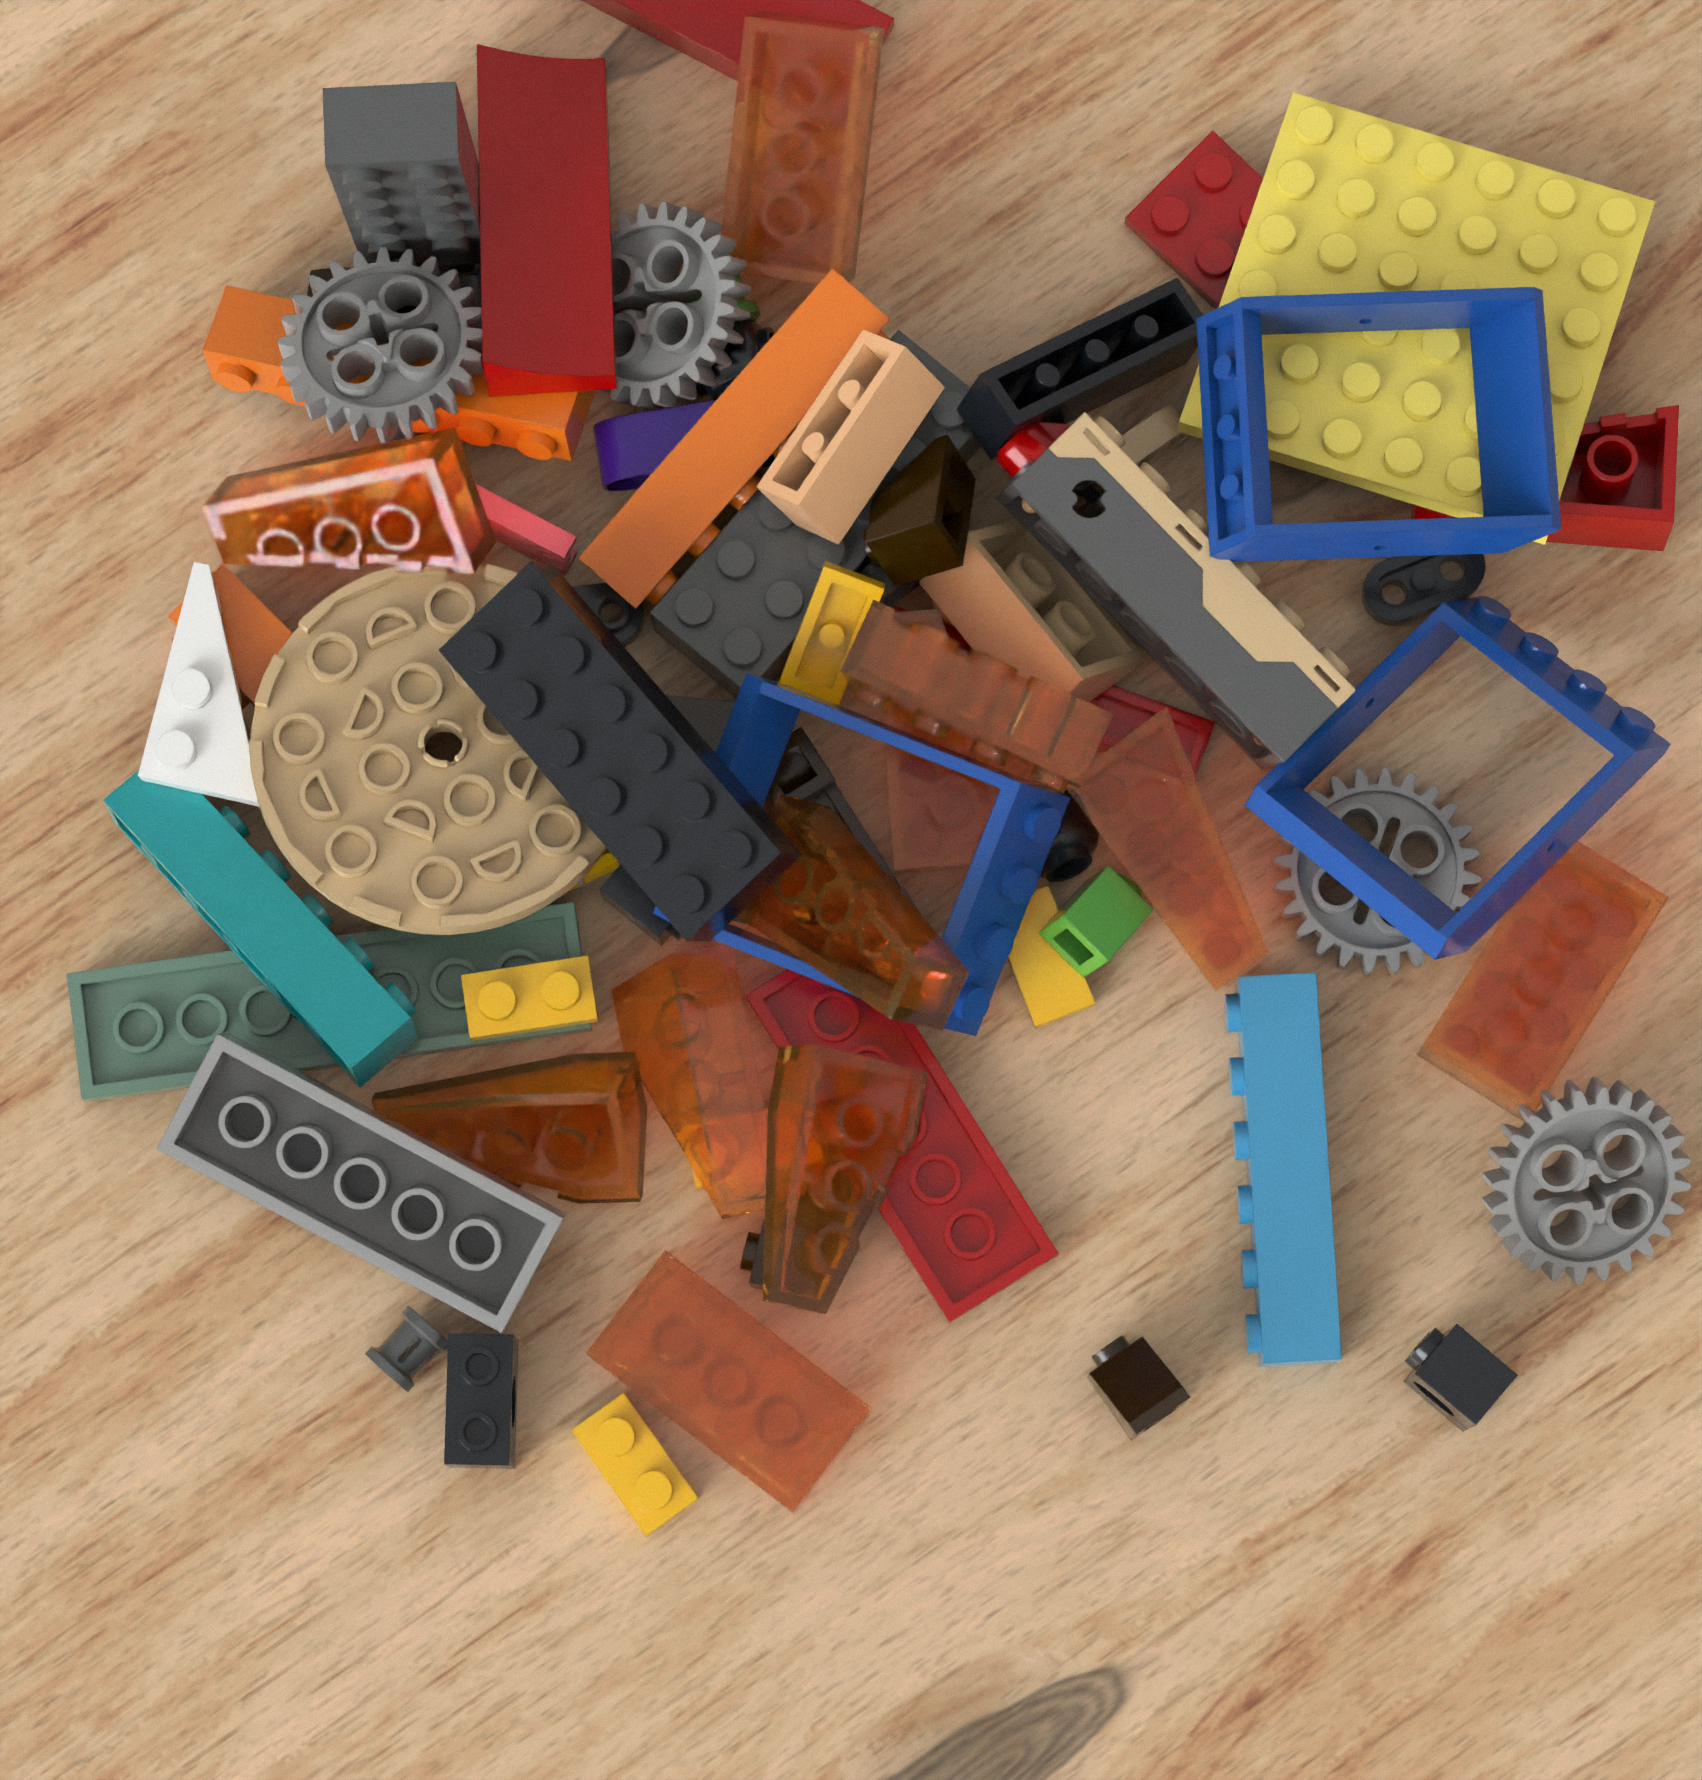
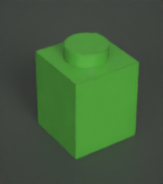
(1096, 920)

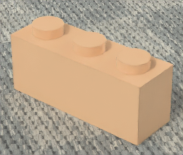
(851, 436)

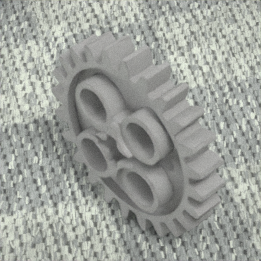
(651, 254)
(396, 390)
(1416, 819)
(1586, 1180)

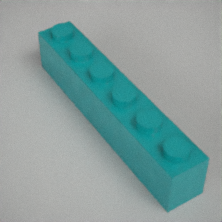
(267, 924)

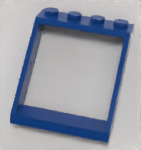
(1510, 416)
(1001, 871)
(1375, 878)

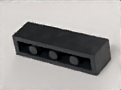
(1084, 366)

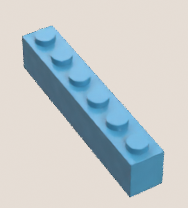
(1286, 1170)

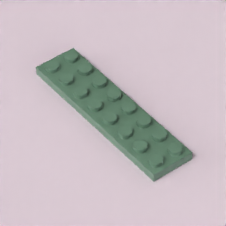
(155, 1020)

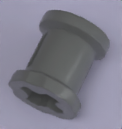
(388, 1353)

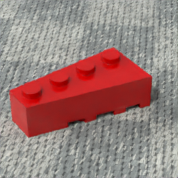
(1617, 483)

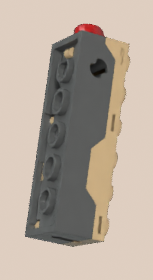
(1163, 588)

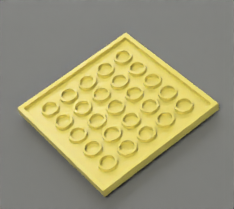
(1405, 210)

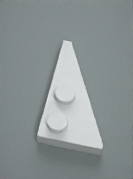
(198, 720)

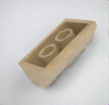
(1032, 613)

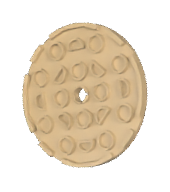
(361, 799)

